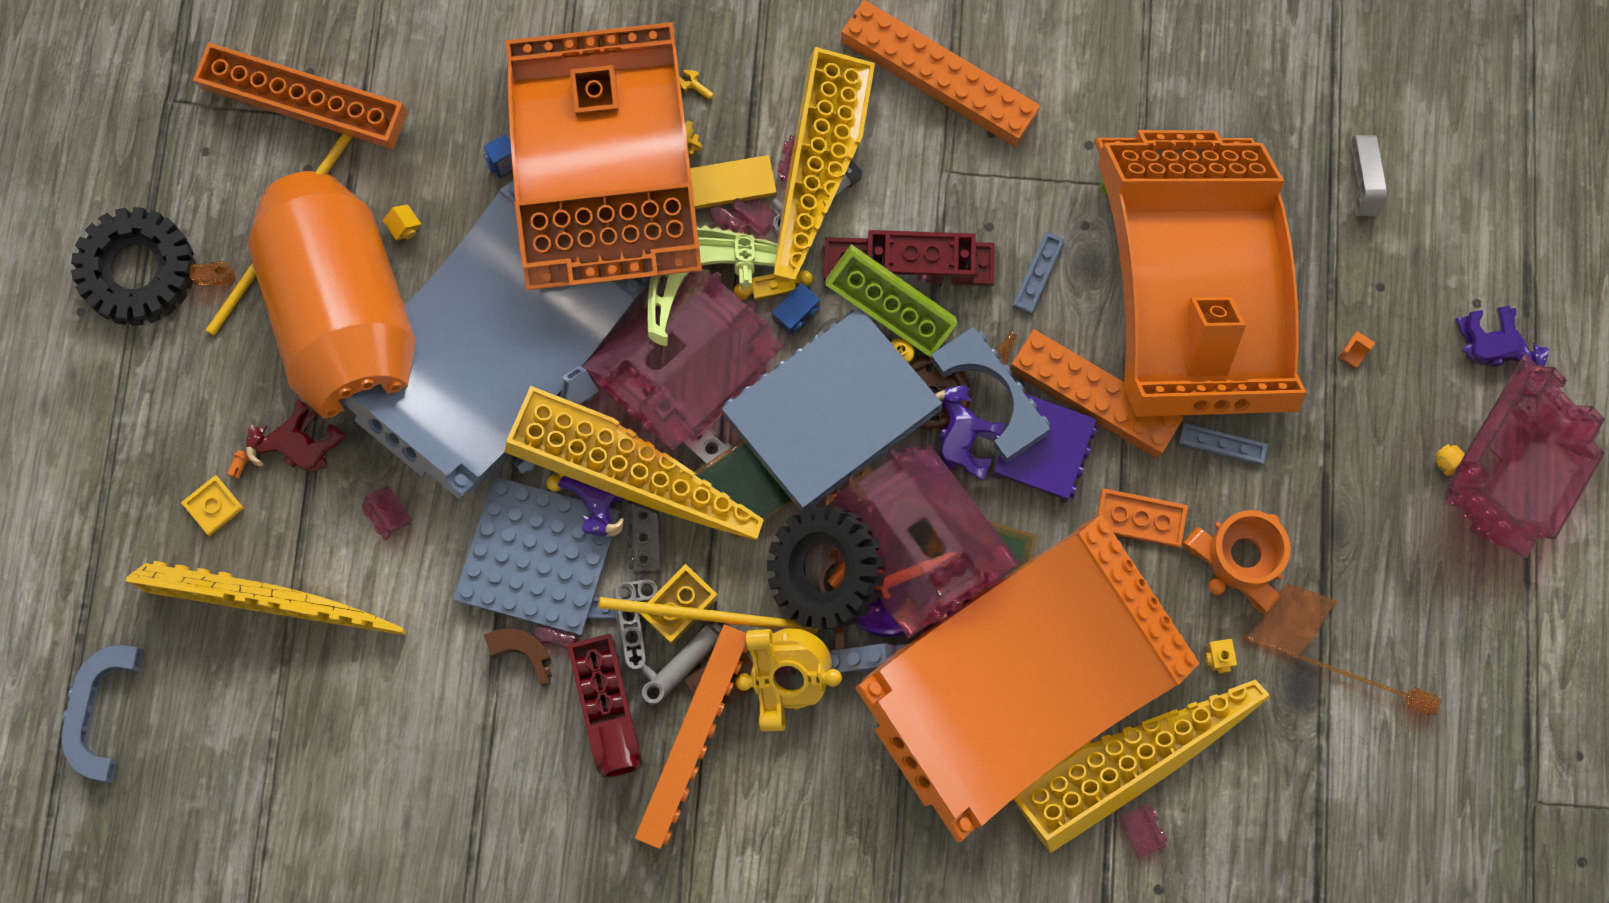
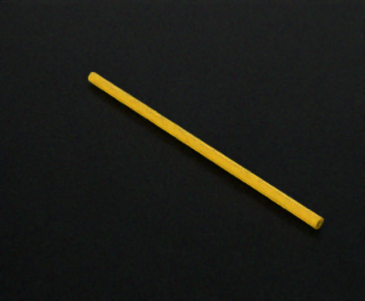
(250, 274)

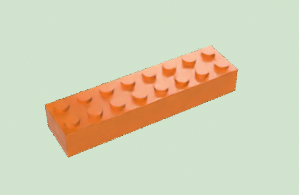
(1091, 393)

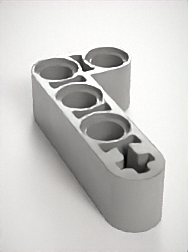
(1369, 176)
(632, 626)

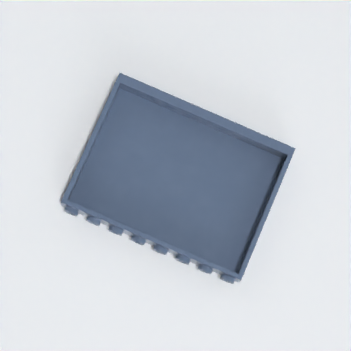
(831, 409)

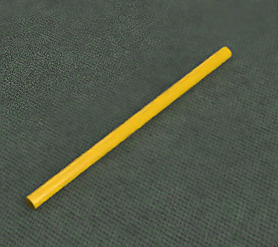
(699, 614)

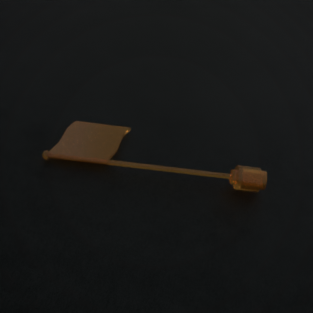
(1295, 622)

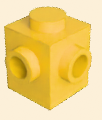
(402, 222)
(1220, 656)

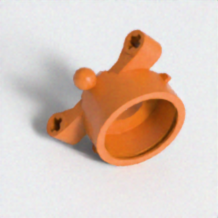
(1273, 547)

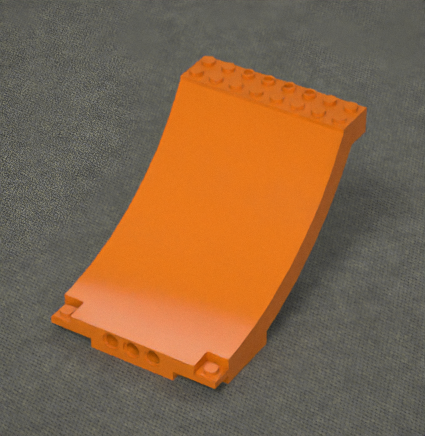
(600, 157)
(1203, 274)
(1024, 676)

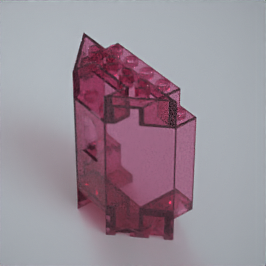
(721, 358)
(1542, 466)
(898, 496)

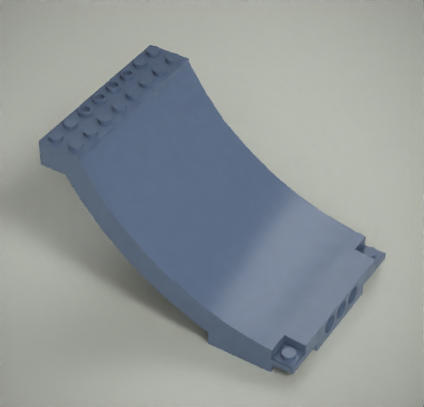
(483, 349)

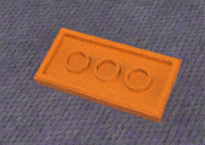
(1143, 517)

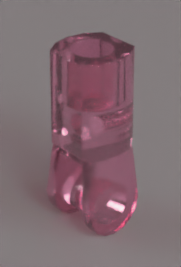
(729, 219)
(554, 637)

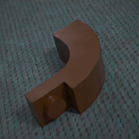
(514, 640)

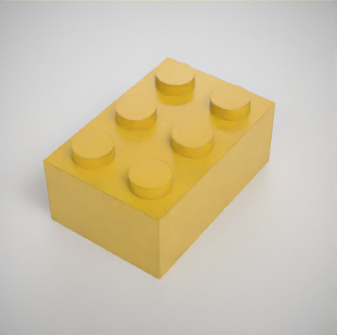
(682, 590)

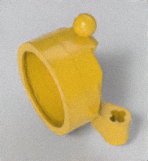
(780, 649)

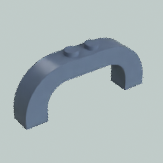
(81, 706)

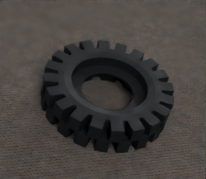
(125, 229)
(861, 562)

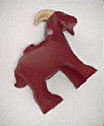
(293, 442)

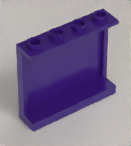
(1057, 458)

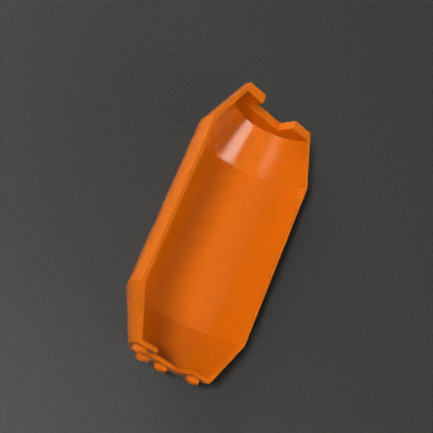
(329, 292)

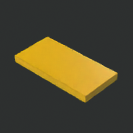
(731, 180)

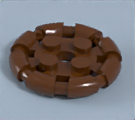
(936, 381)

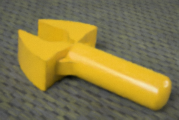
(693, 75)

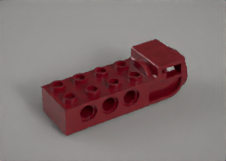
(605, 706)

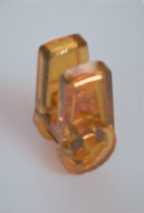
(210, 273)

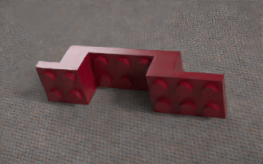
(921, 254)

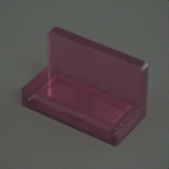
(756, 212)

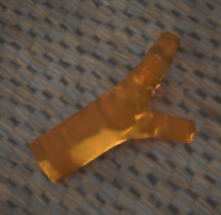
(1004, 346)

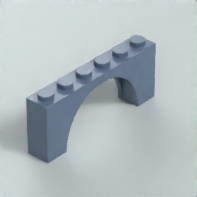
(972, 353)

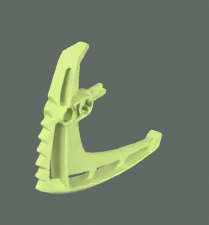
(714, 248)

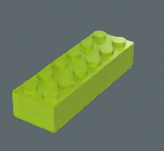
(891, 301)

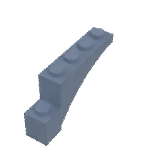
(576, 388)
(862, 658)

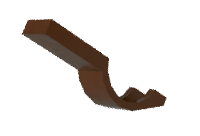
(831, 563)

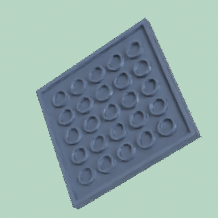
(534, 558)

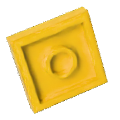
(212, 505)

